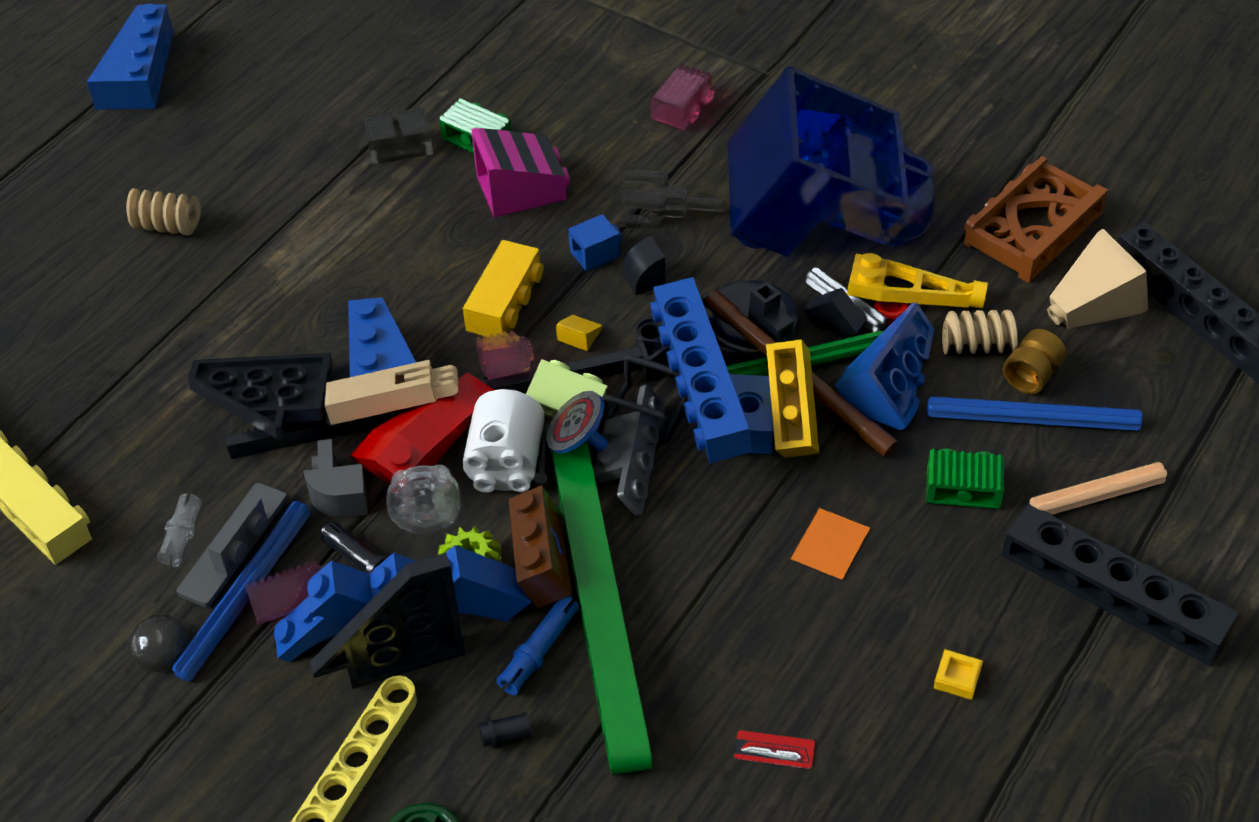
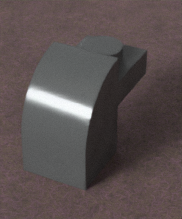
(335, 489)

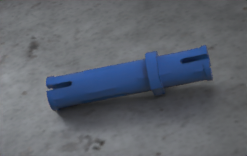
(529, 656)

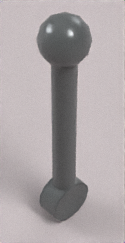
(541, 478)

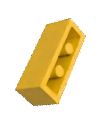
(503, 289)
(792, 399)

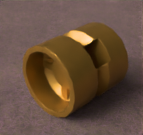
(1034, 361)

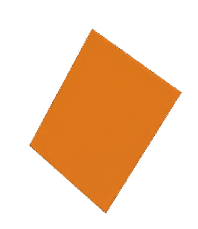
(830, 543)

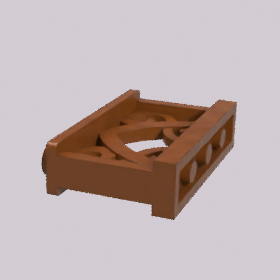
(1031, 256)

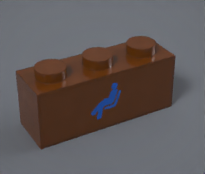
(539, 547)

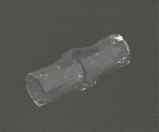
(179, 530)

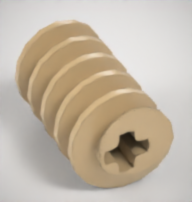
(163, 213)
(979, 331)

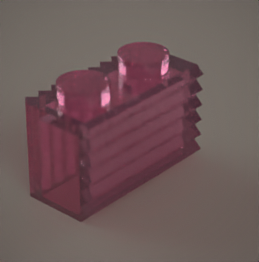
(682, 97)
(504, 354)
(281, 593)

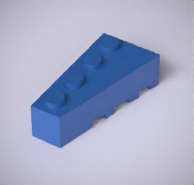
(135, 61)

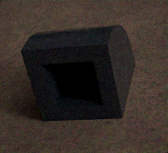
(644, 266)

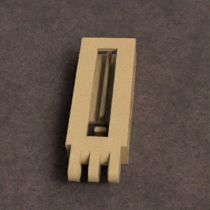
(388, 390)

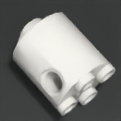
(504, 441)

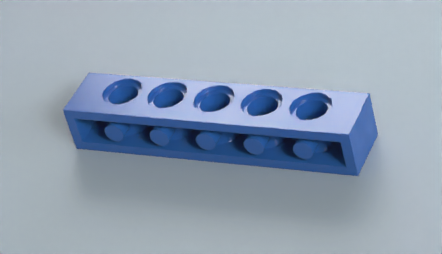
(701, 370)

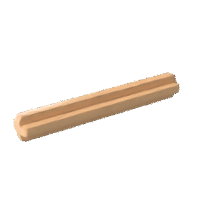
(1101, 489)

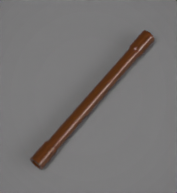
(868, 430)

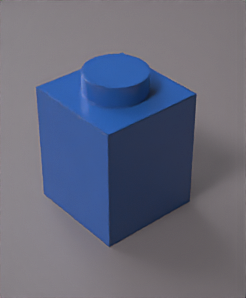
(595, 242)

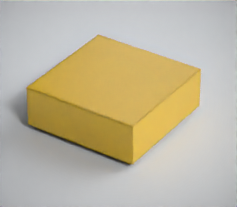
(958, 674)

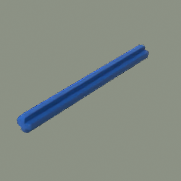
(1034, 413)
(237, 597)

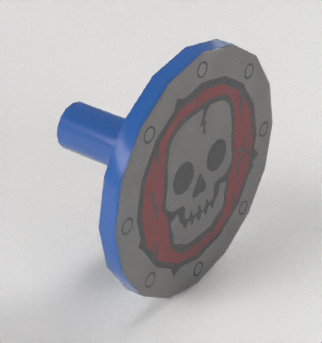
(577, 423)

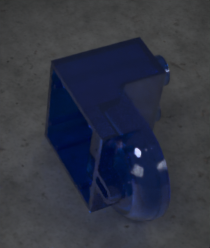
(870, 178)

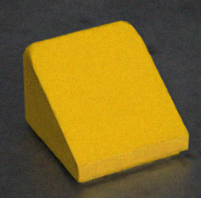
(578, 332)

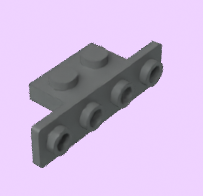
(631, 451)
(231, 545)

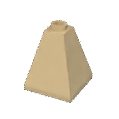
(1100, 286)

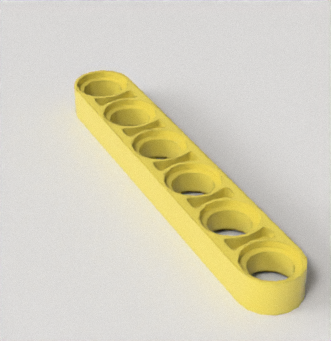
(359, 741)

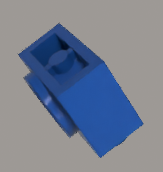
(755, 401)

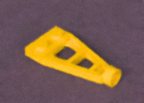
(868, 283)

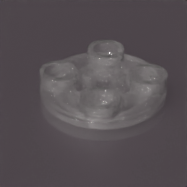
(423, 499)

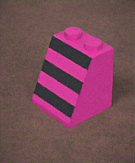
(518, 170)

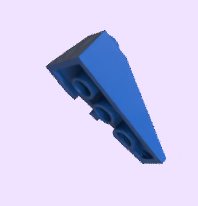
(888, 372)

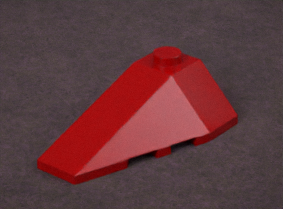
(420, 432)

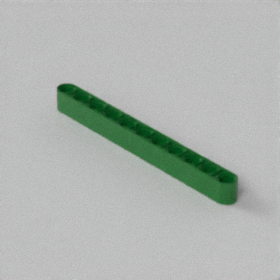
(601, 614)

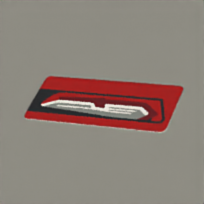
(774, 749)

